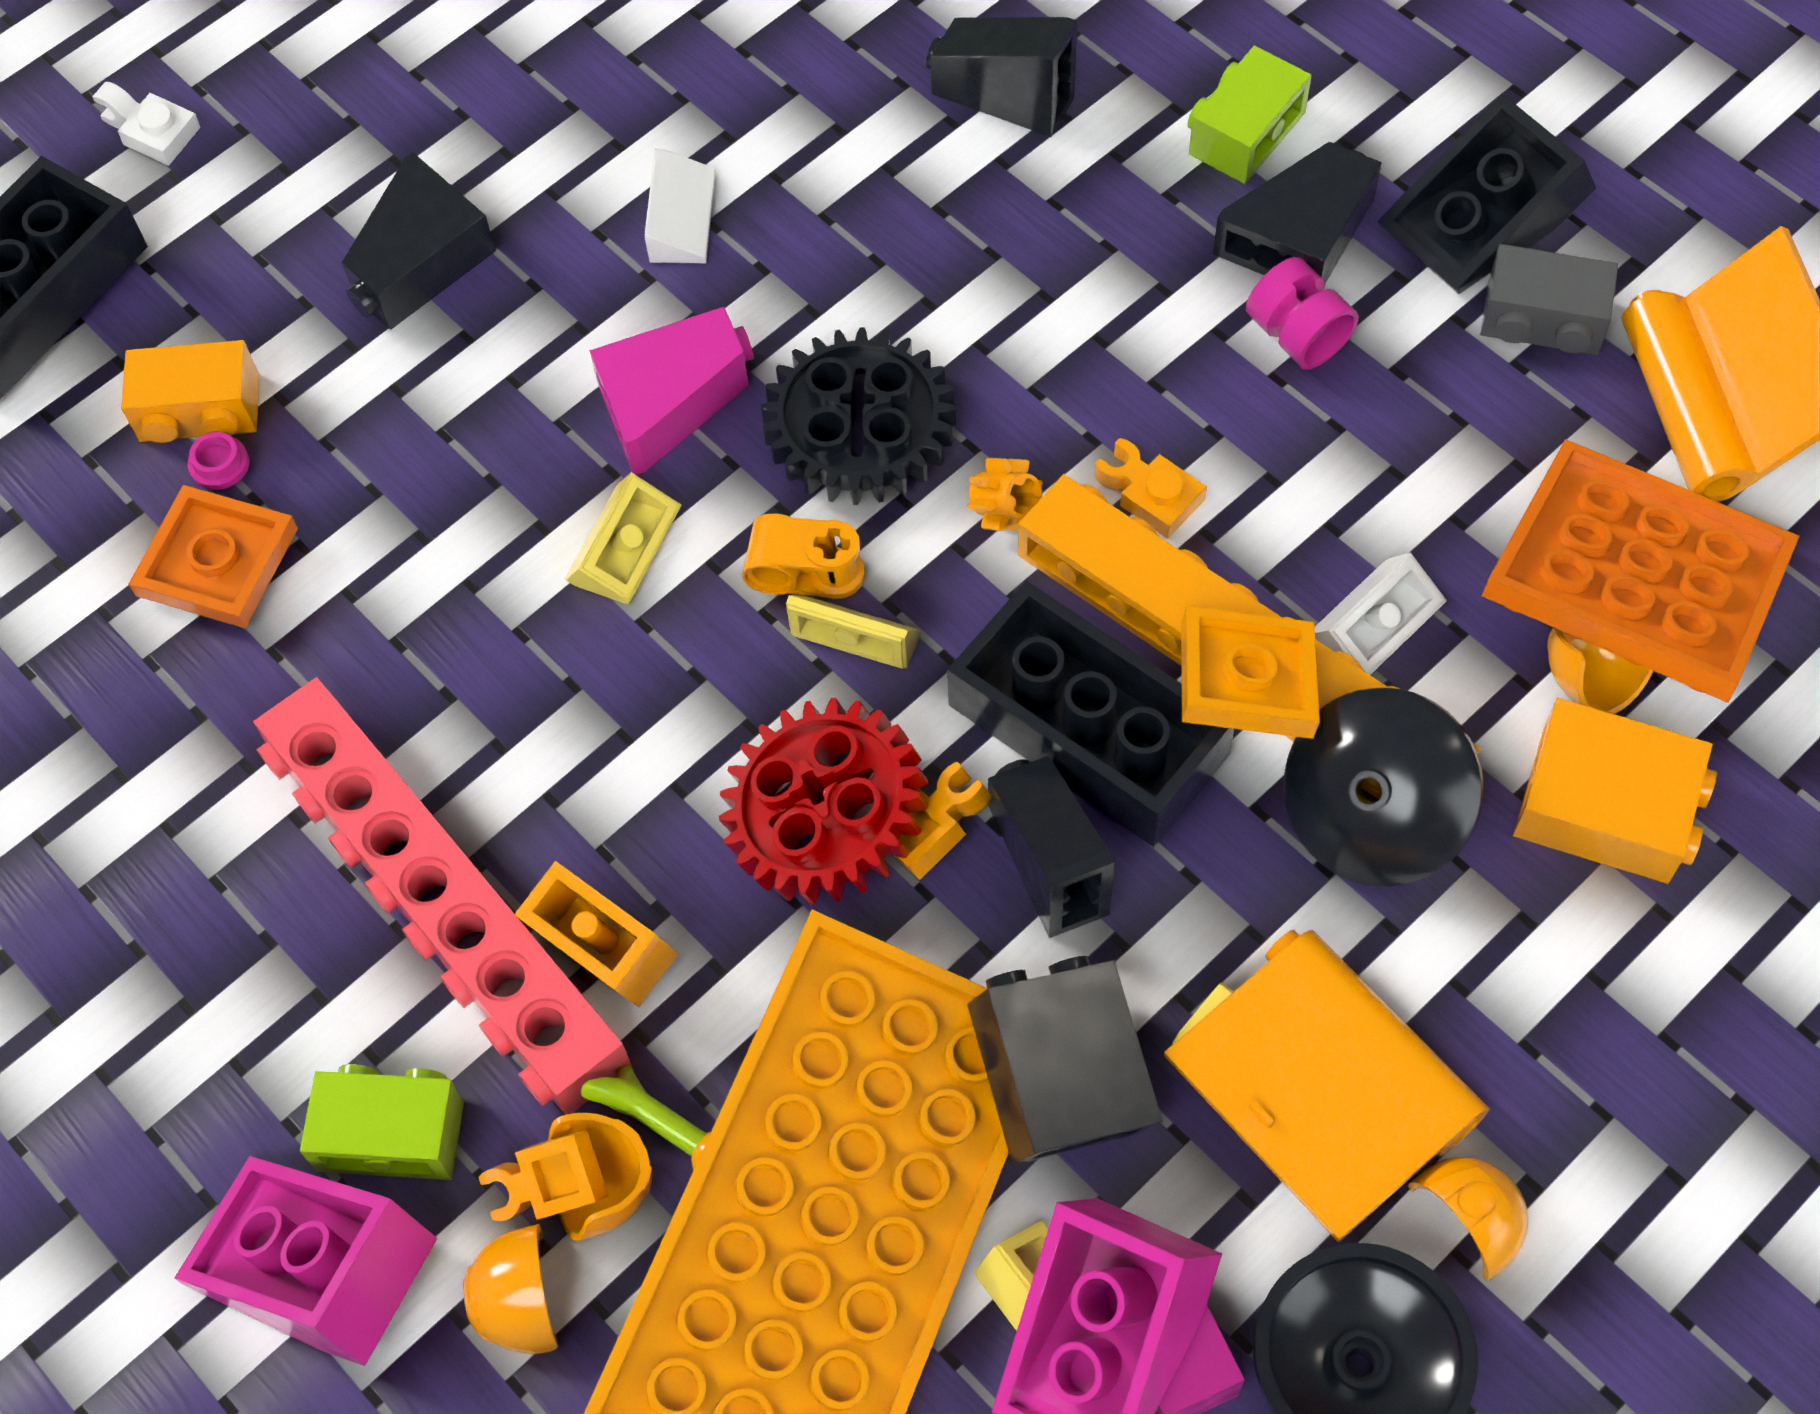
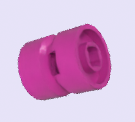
(1297, 309)

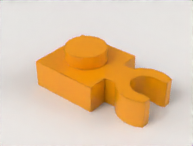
(1154, 492)
(939, 821)
(549, 1176)

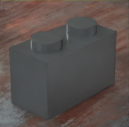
(1549, 299)

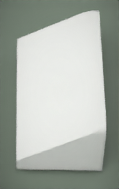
(679, 209)
(1381, 612)

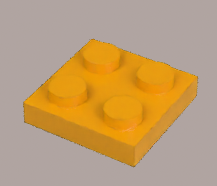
(1249, 672)

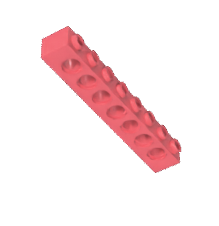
(316, 725)

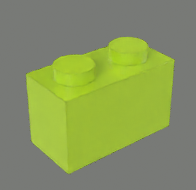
(1248, 113)
(383, 1123)

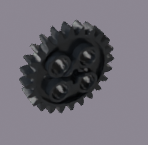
(803, 414)

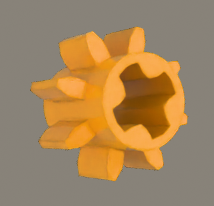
(1004, 493)

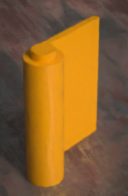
(1734, 367)
(1325, 1082)

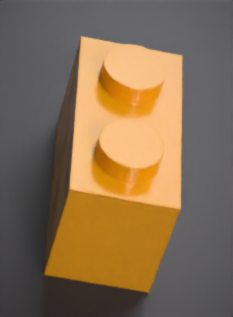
(190, 391)
(597, 934)

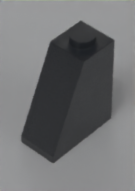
(1008, 68)
(1300, 212)
(414, 244)
(1052, 844)

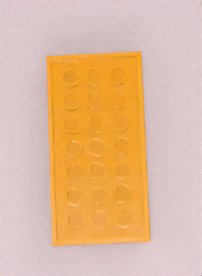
(823, 1199)

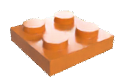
(213, 556)

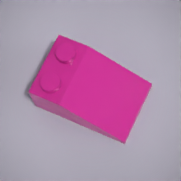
(309, 1257)
(1105, 1314)

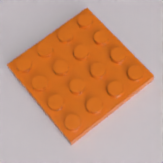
(1643, 569)

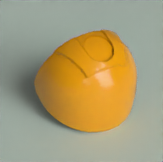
(1594, 674)
(623, 1168)
(1486, 1205)
(507, 1293)

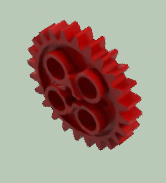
(841, 846)

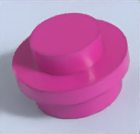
(217, 461)

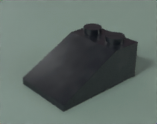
(1490, 188)

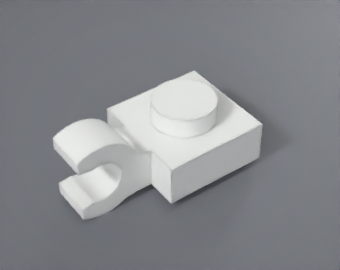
(150, 128)

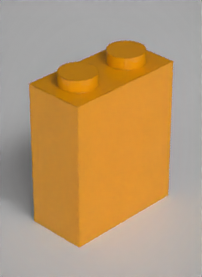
(1616, 791)

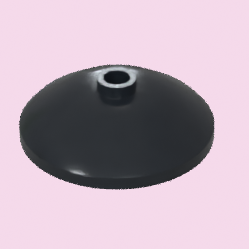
(1426, 780)
(1368, 1305)

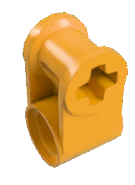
(799, 553)

